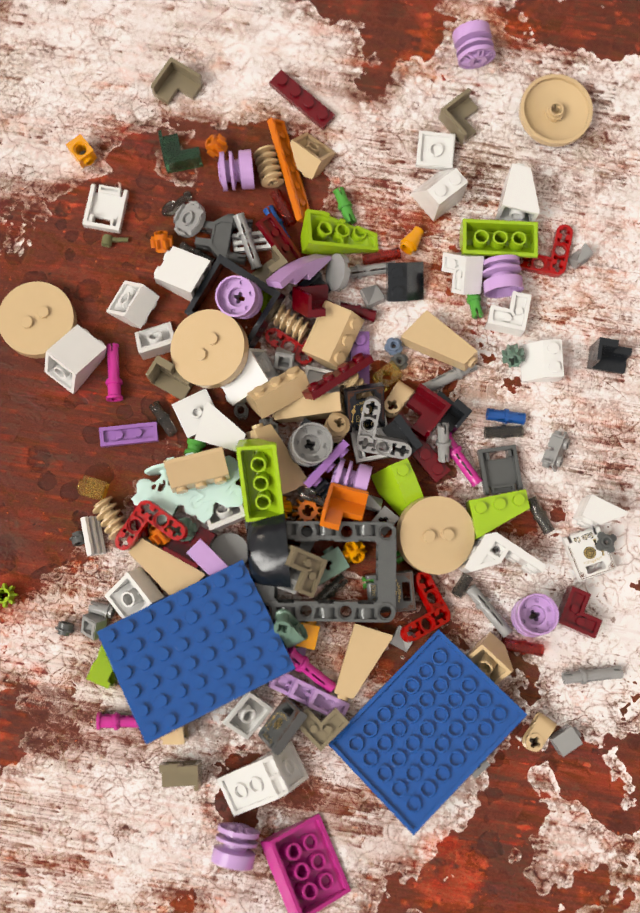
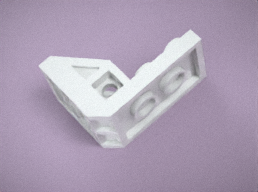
(483, 555)
(263, 780)

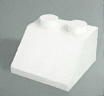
(133, 304)
(542, 361)
(596, 511)
(133, 593)

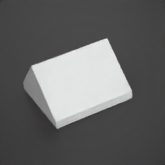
(154, 340)
(225, 516)
(247, 715)

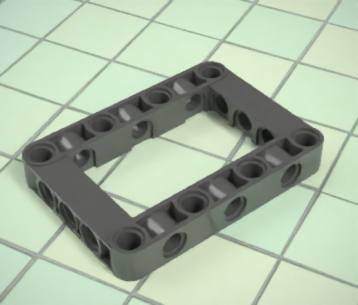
(329, 610)

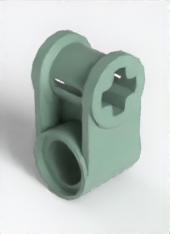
(289, 628)

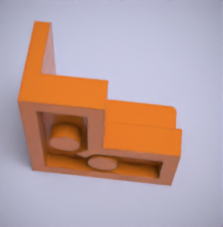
(343, 502)

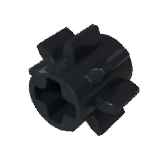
(322, 488)

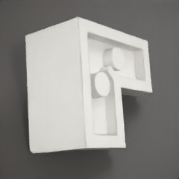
(466, 272)
(511, 320)

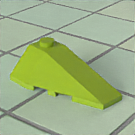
(330, 236)
(398, 485)

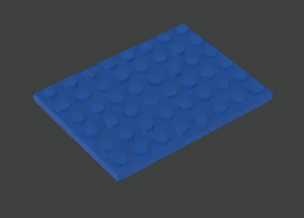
(195, 651)
(427, 731)

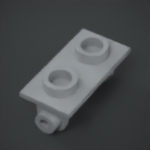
(555, 458)

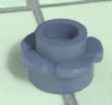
(388, 346)

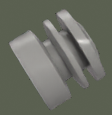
(312, 434)

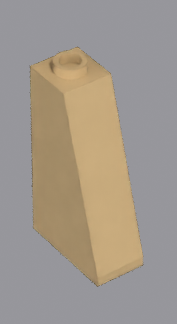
(438, 341)
(311, 409)
(290, 472)
(165, 568)
(361, 656)

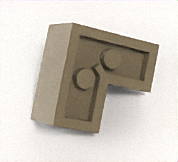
(176, 78)
(454, 116)
(271, 266)
(165, 376)
(310, 567)
(323, 731)
(182, 774)

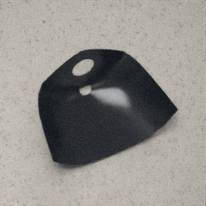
(268, 551)

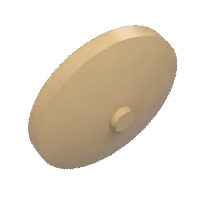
(555, 110)

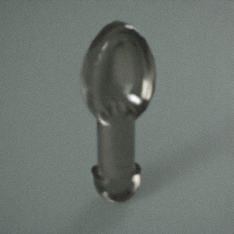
(172, 206)
(310, 495)

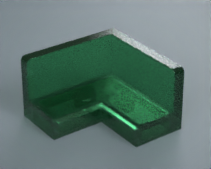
(175, 158)

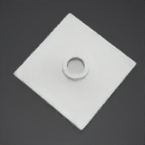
(435, 150)
(190, 411)

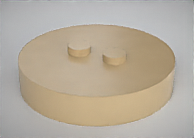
(35, 318)
(209, 349)
(435, 534)

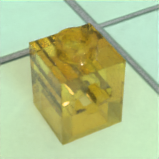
(391, 370)
(92, 488)

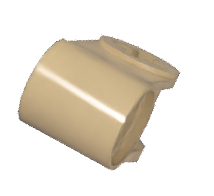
(398, 397)
(540, 729)

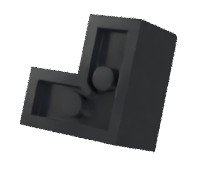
(608, 356)
(457, 413)

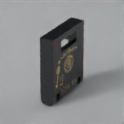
(354, 406)

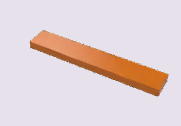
(288, 167)

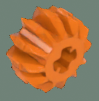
(301, 509)

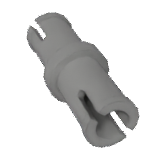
(443, 442)

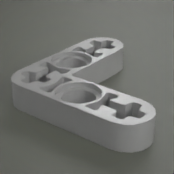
(371, 434)

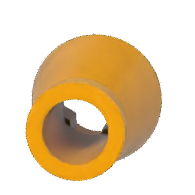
(411, 241)

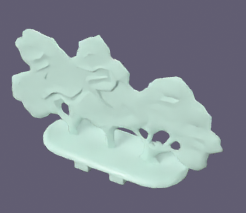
(195, 501)

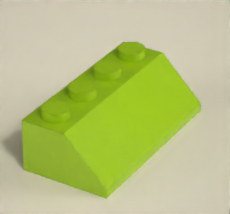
(499, 238)
(259, 479)

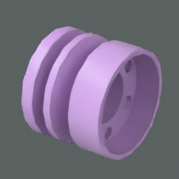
(473, 44)
(236, 170)
(502, 276)
(228, 296)
(348, 477)
(545, 611)
(234, 851)

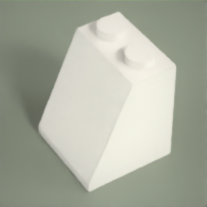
(440, 192)
(518, 196)
(182, 272)
(74, 358)
(255, 373)
(218, 429)

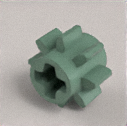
(513, 355)
(190, 526)

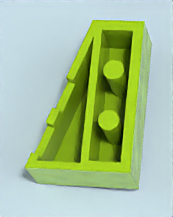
(495, 510)
(102, 671)

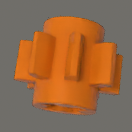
(216, 144)
(161, 241)
(157, 536)

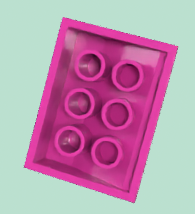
(305, 866)

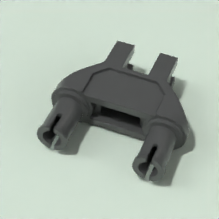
(221, 237)

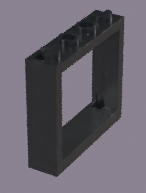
(210, 279)

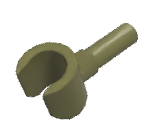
(108, 239)

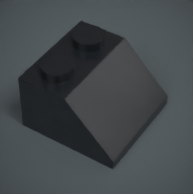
(404, 281)

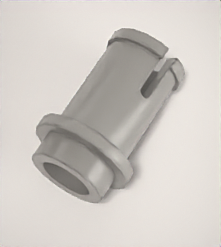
(101, 609)

